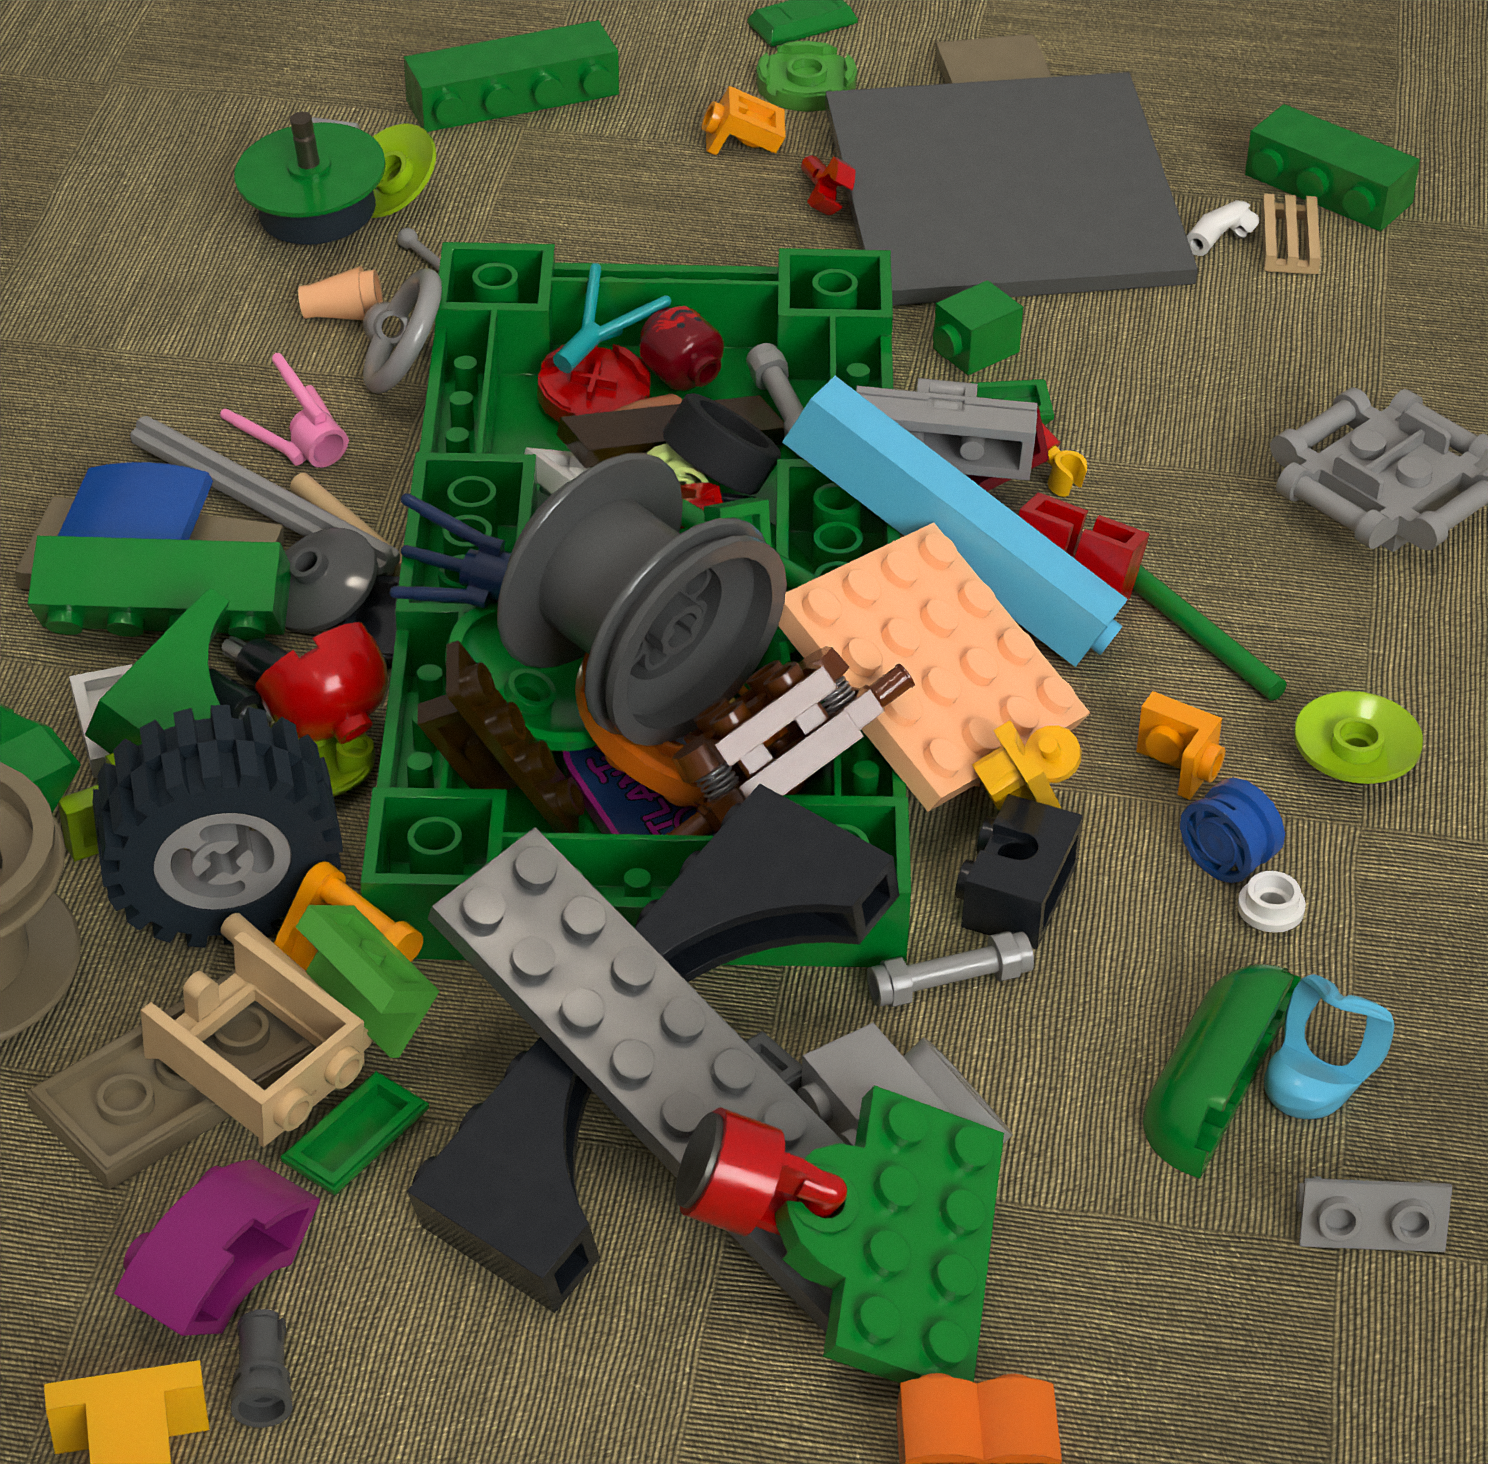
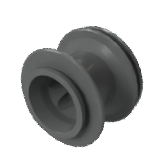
(656, 609)

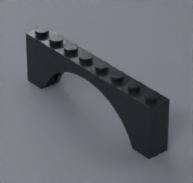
(509, 1173)

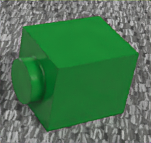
(977, 327)

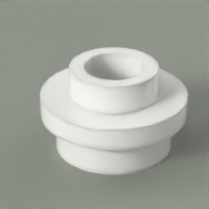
(1272, 902)

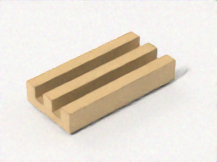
(1291, 212)

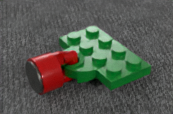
(883, 1223)

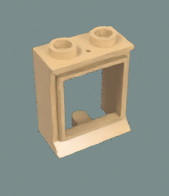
(291, 998)

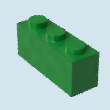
(1333, 164)

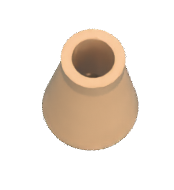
(341, 295)

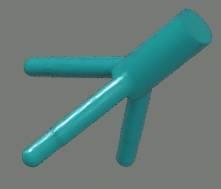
(591, 333)

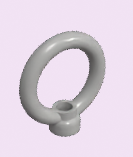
(380, 369)

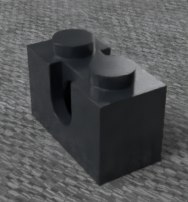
(1019, 869)

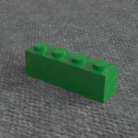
(511, 75)
(152, 582)

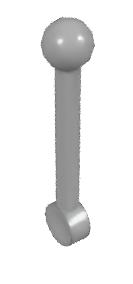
(408, 239)

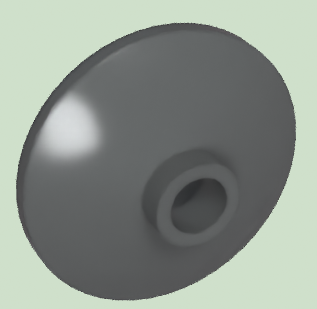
(329, 578)

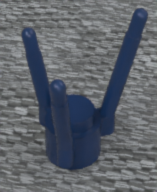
(479, 570)

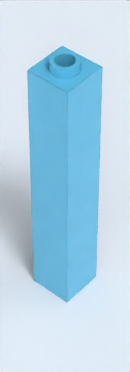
(916, 486)

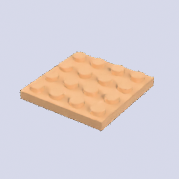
(963, 649)

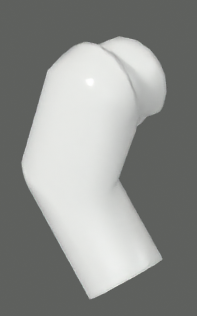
(1214, 223)

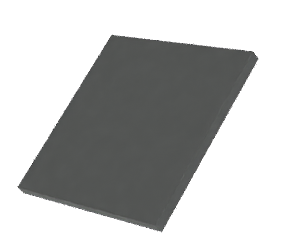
(1010, 186)

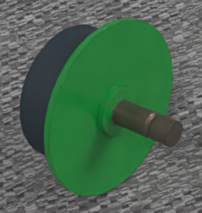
(311, 180)

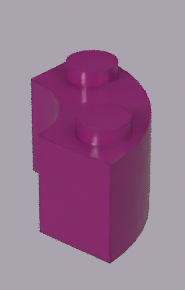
(216, 1247)

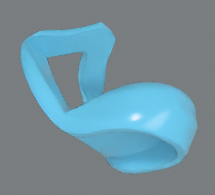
(1302, 1082)

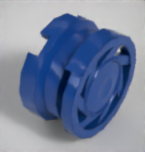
(1232, 829)

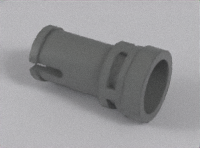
(261, 1381)

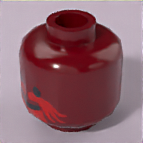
(681, 348)

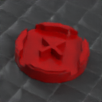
(596, 385)

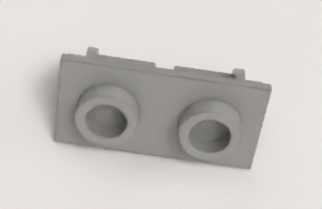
(1373, 1214)

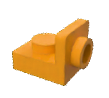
(747, 118)
(1182, 739)

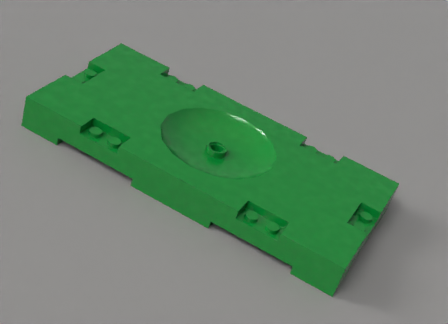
(492, 331)

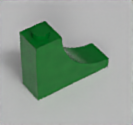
(164, 679)

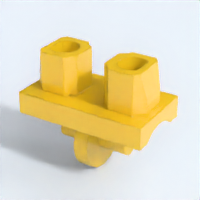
(1026, 771)

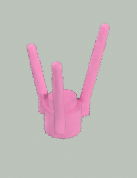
(312, 430)

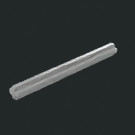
(250, 487)

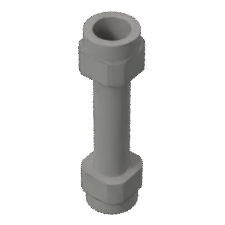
(770, 372)
(1005, 956)

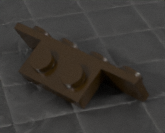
(492, 745)

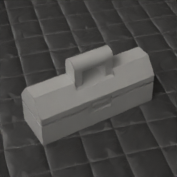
(966, 430)

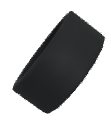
(721, 444)

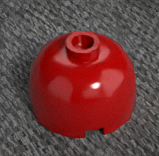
(330, 686)

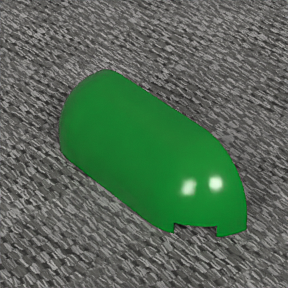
(1215, 1064)

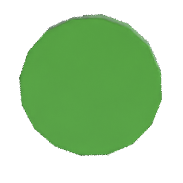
(803, 73)

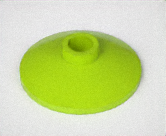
(409, 165)
(1358, 737)

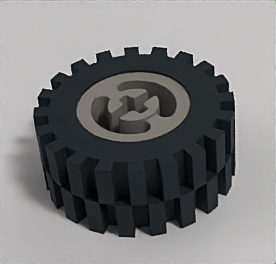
(202, 792)

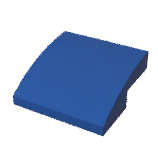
(138, 501)

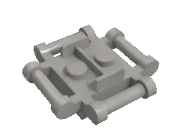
(1390, 473)

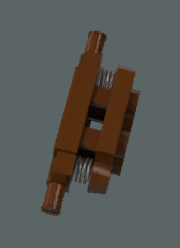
(778, 699)

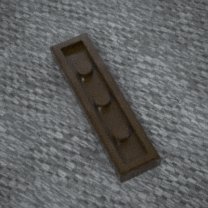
(615, 433)

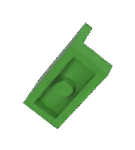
(367, 974)

